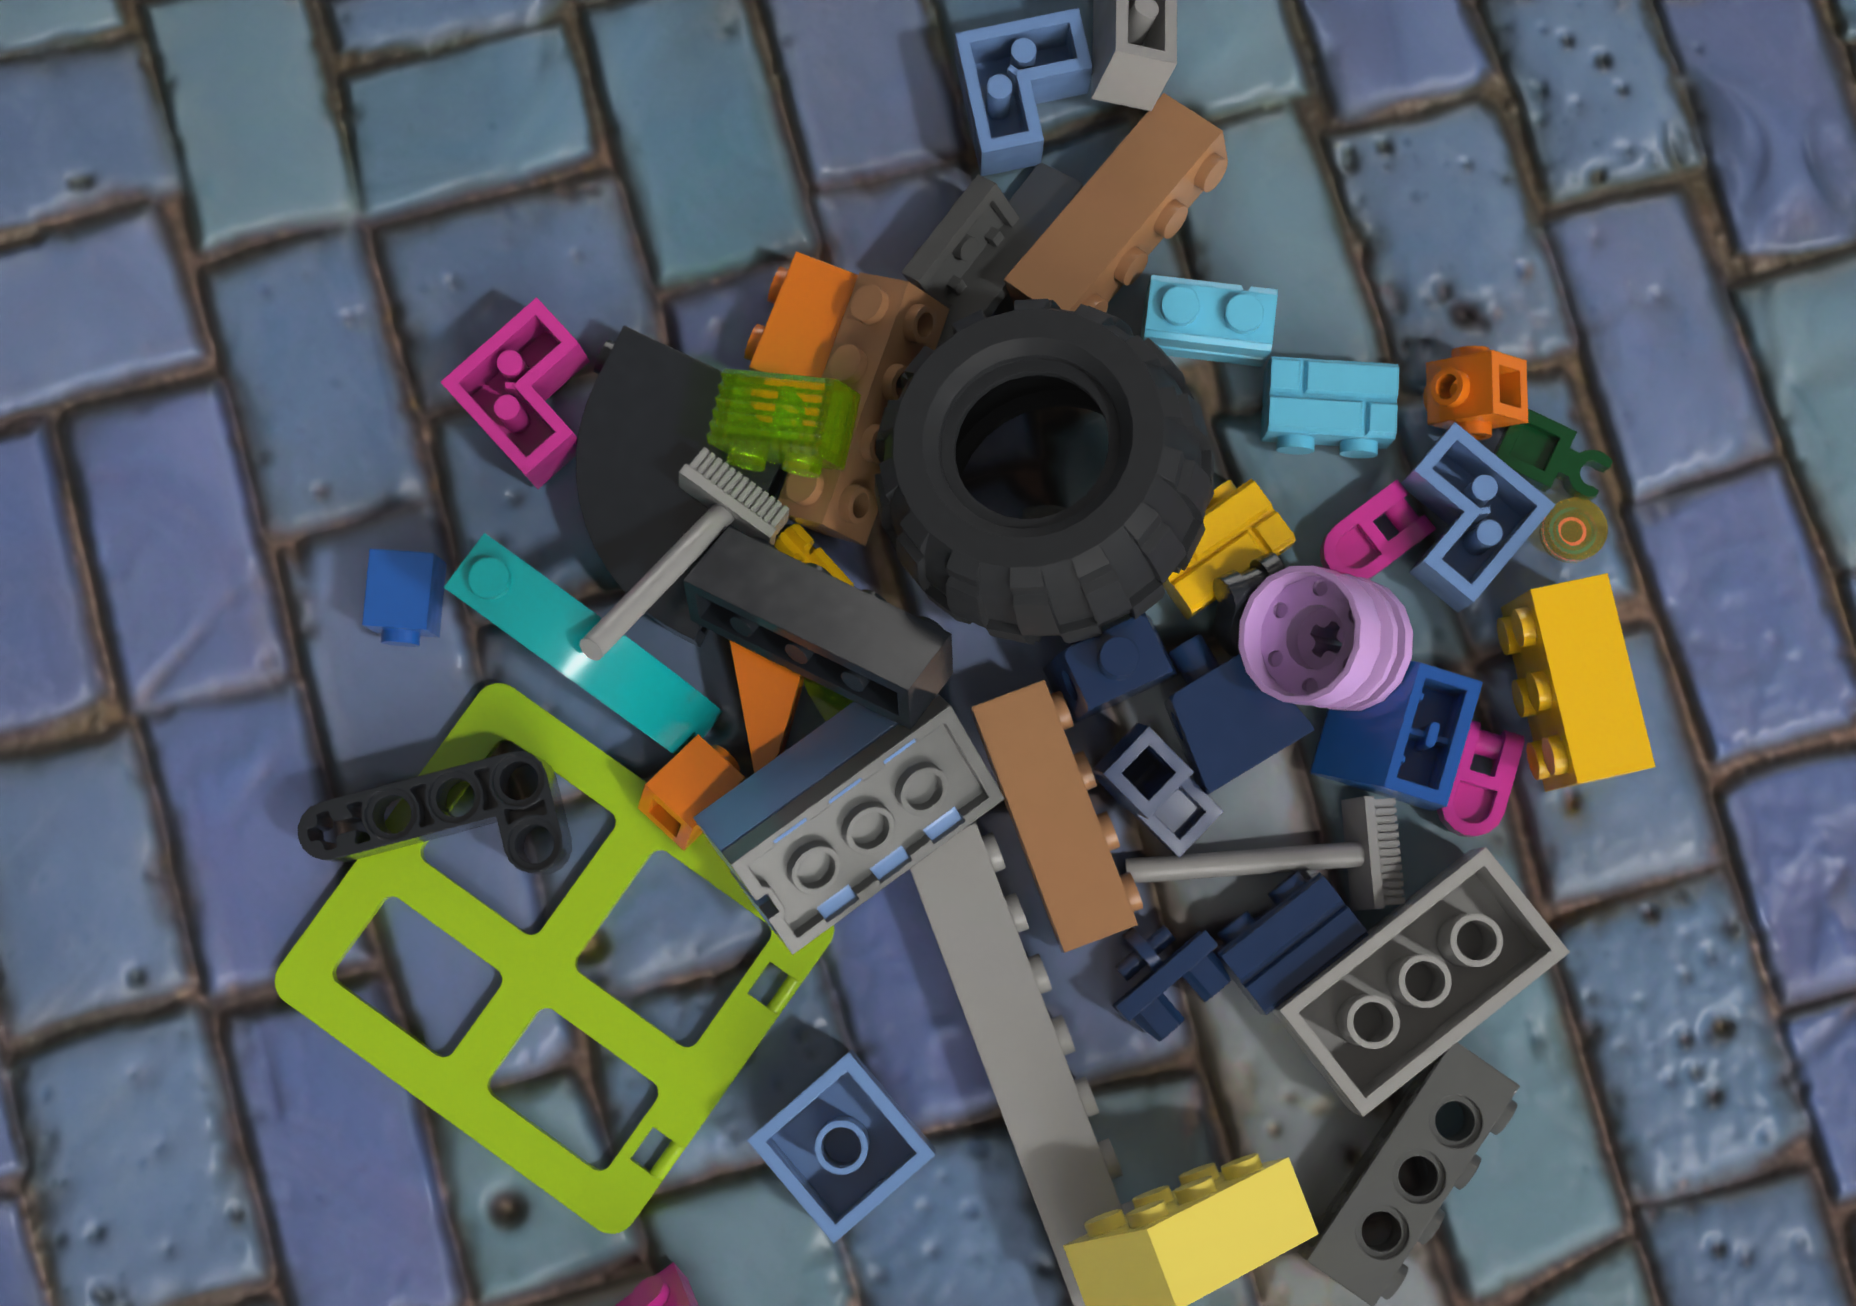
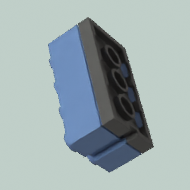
(847, 814)

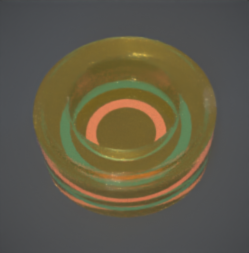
(1573, 530)

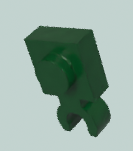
(1543, 452)

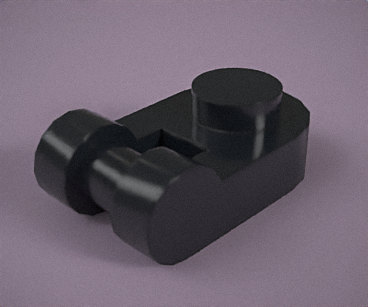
(1232, 594)

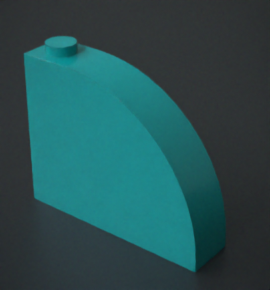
(553, 625)

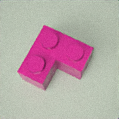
(508, 386)

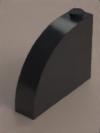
(632, 441)

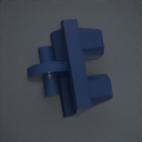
(1191, 961)

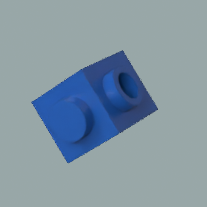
(404, 595)

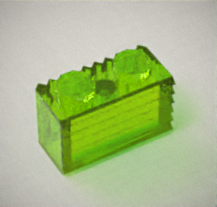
(783, 420)

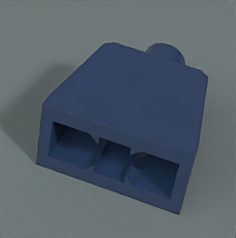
(1110, 667)
(1225, 717)

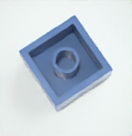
(842, 1146)

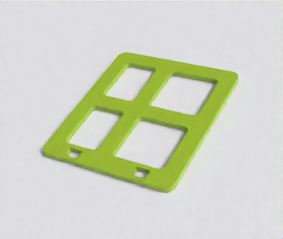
(540, 974)

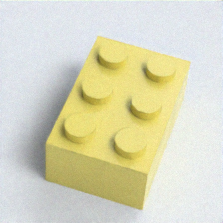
(1192, 1237)

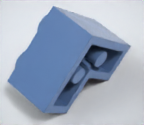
(1010, 71)
(1486, 512)

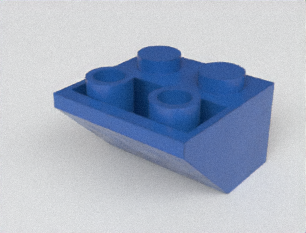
(1405, 743)

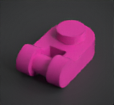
(1358, 545)
(1480, 799)

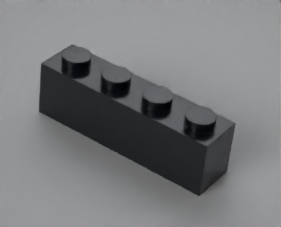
(820, 626)

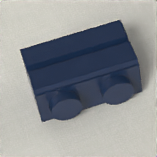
(1288, 941)

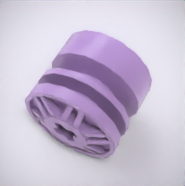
(1325, 639)

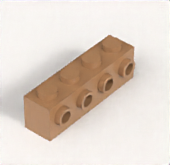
(1124, 210)
(875, 343)
(1055, 817)

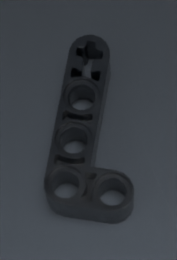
(433, 819)

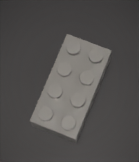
(1420, 981)

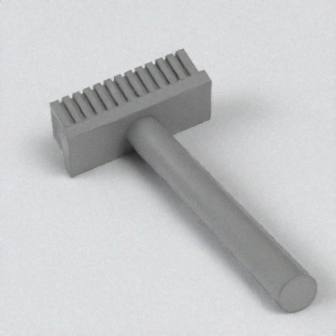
(729, 501)
(1367, 853)

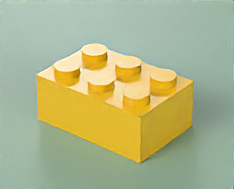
(1574, 683)

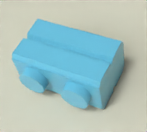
(1210, 320)
(1329, 405)

